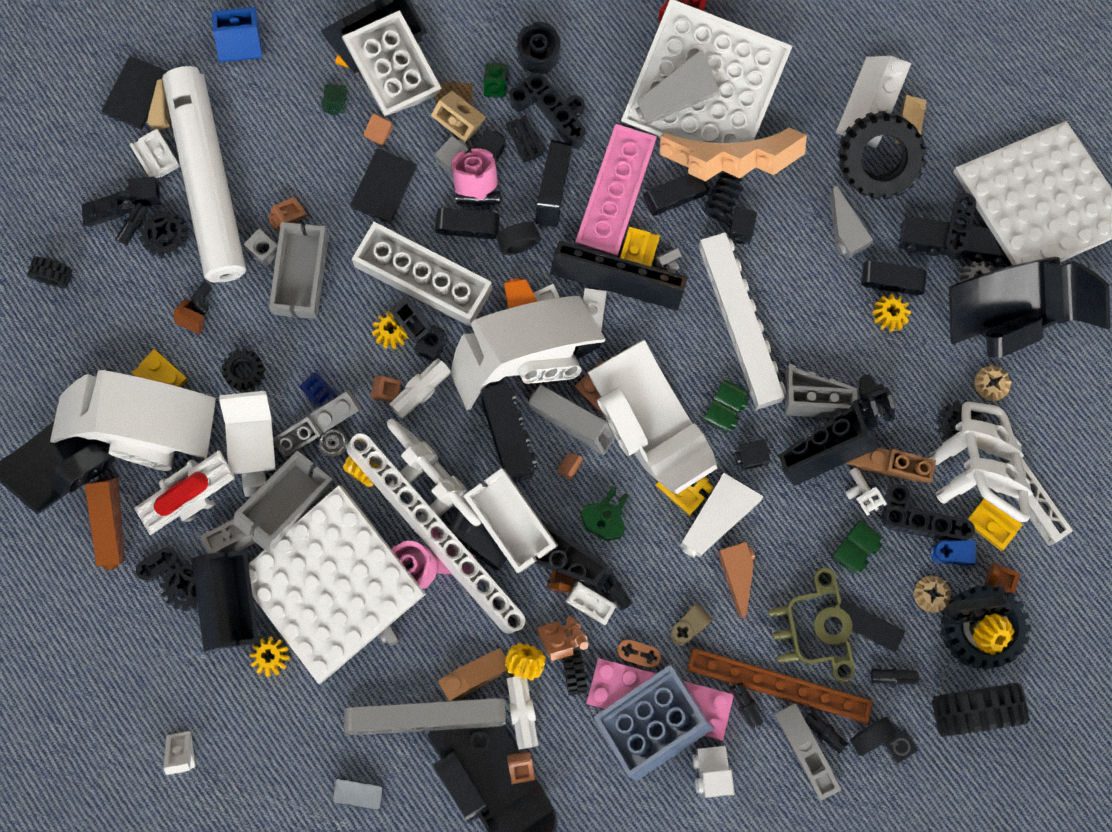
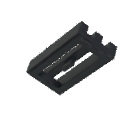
(517, 123)

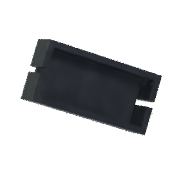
(507, 432)
(225, 600)

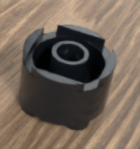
(528, 51)

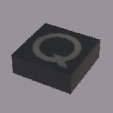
(900, 747)

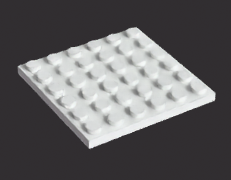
(741, 61)
(1041, 196)
(332, 584)

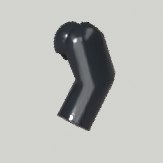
(198, 299)

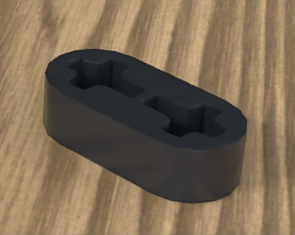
(154, 559)

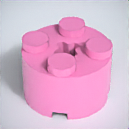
(474, 173)
(422, 557)

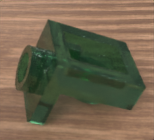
(334, 99)

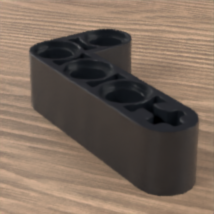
(552, 111)
(553, 183)
(927, 519)

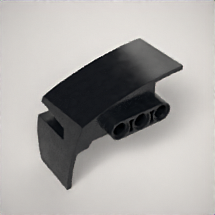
(1023, 299)
(47, 471)
(483, 782)

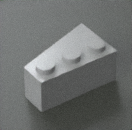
(815, 396)

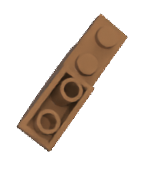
(896, 465)

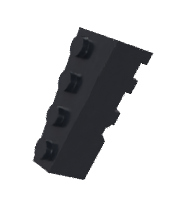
(829, 446)
(573, 561)

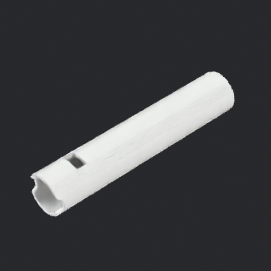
(204, 175)

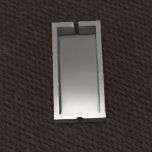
(299, 270)
(282, 501)

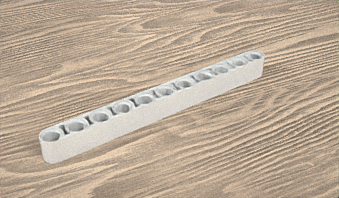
(447, 538)

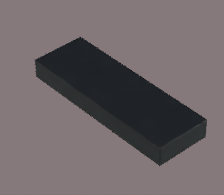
(872, 627)

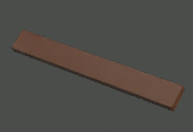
(780, 685)

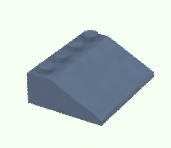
(653, 723)

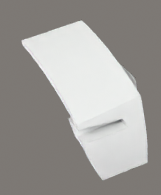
(524, 341)
(137, 417)
(651, 419)

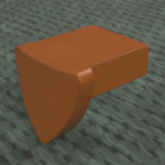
(187, 318)
(1002, 577)
(560, 583)

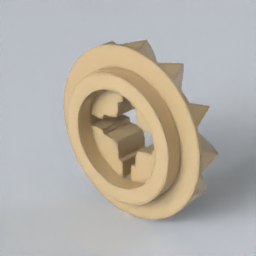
(992, 393)
(923, 599)

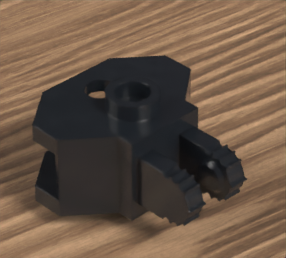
(875, 400)

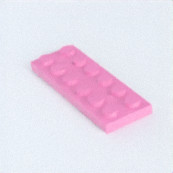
(615, 190)
(615, 680)

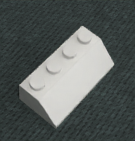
(874, 91)

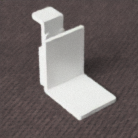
(249, 437)

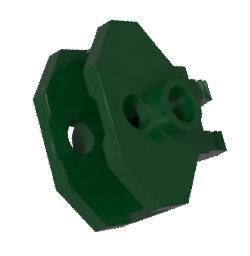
(607, 515)

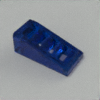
(310, 382)

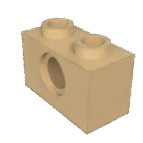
(458, 116)

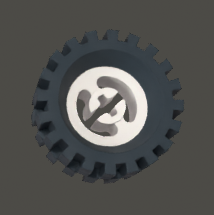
(963, 644)

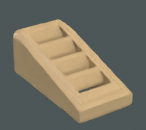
(159, 113)

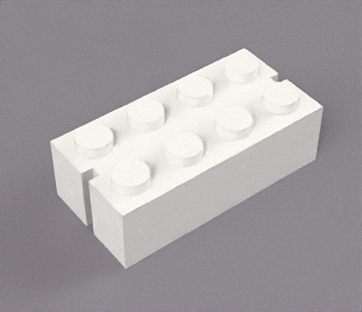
(510, 520)

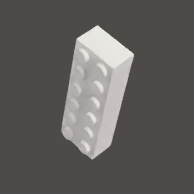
(422, 274)

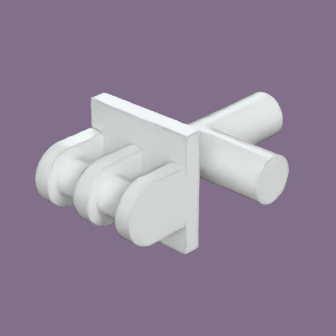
(870, 499)

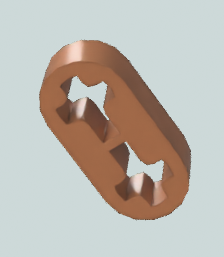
(640, 648)

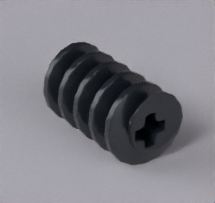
(722, 196)

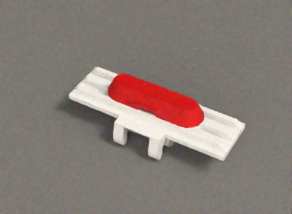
(187, 495)

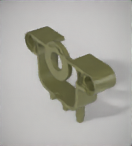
(820, 632)

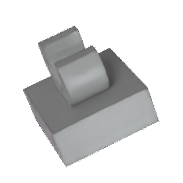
(668, 259)

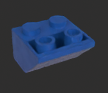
(237, 34)

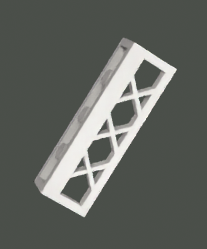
(1038, 516)

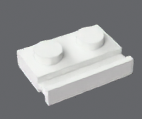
(154, 155)

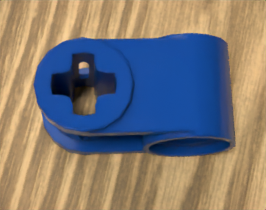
(958, 552)

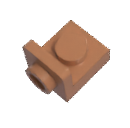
(286, 211)

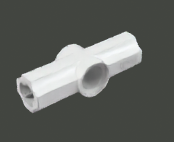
(420, 388)
(522, 712)

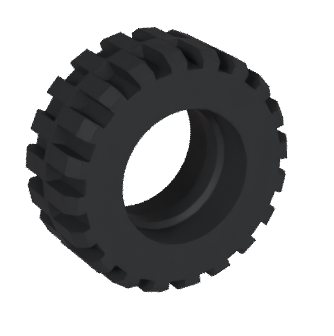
(902, 175)
(980, 709)

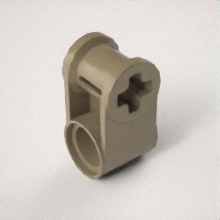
(693, 623)

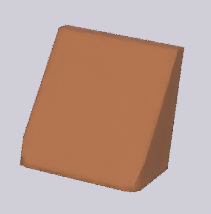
(378, 129)
(385, 388)
(570, 466)
(520, 767)

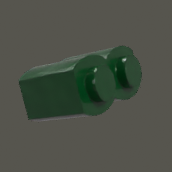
(726, 406)
(857, 547)

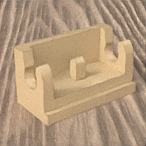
(913, 110)

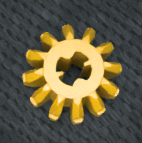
(896, 307)
(382, 332)
(355, 471)
(993, 633)
(264, 649)
(525, 661)

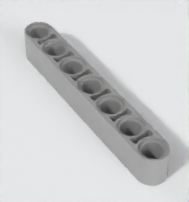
(424, 716)

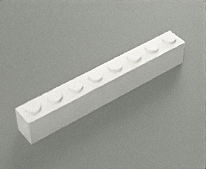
(741, 321)

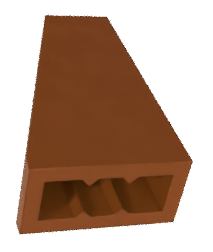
(106, 521)

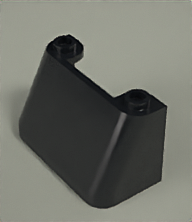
(366, 16)

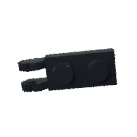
(107, 208)

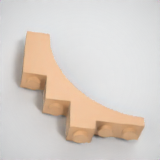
(737, 159)

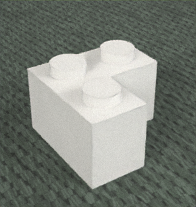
(713, 772)

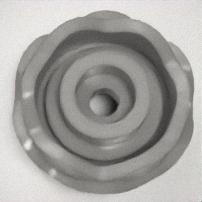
(328, 437)

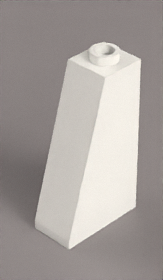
(721, 512)

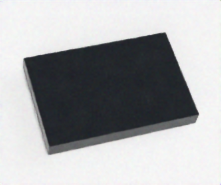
(133, 93)
(383, 186)

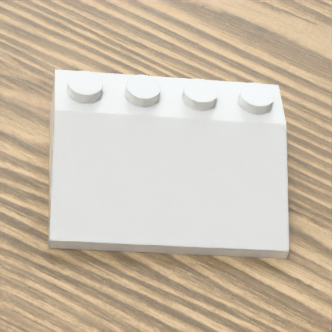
(392, 64)

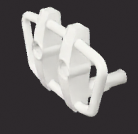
(422, 458)
(986, 472)

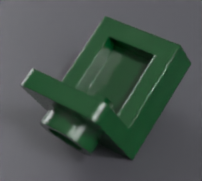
(495, 80)

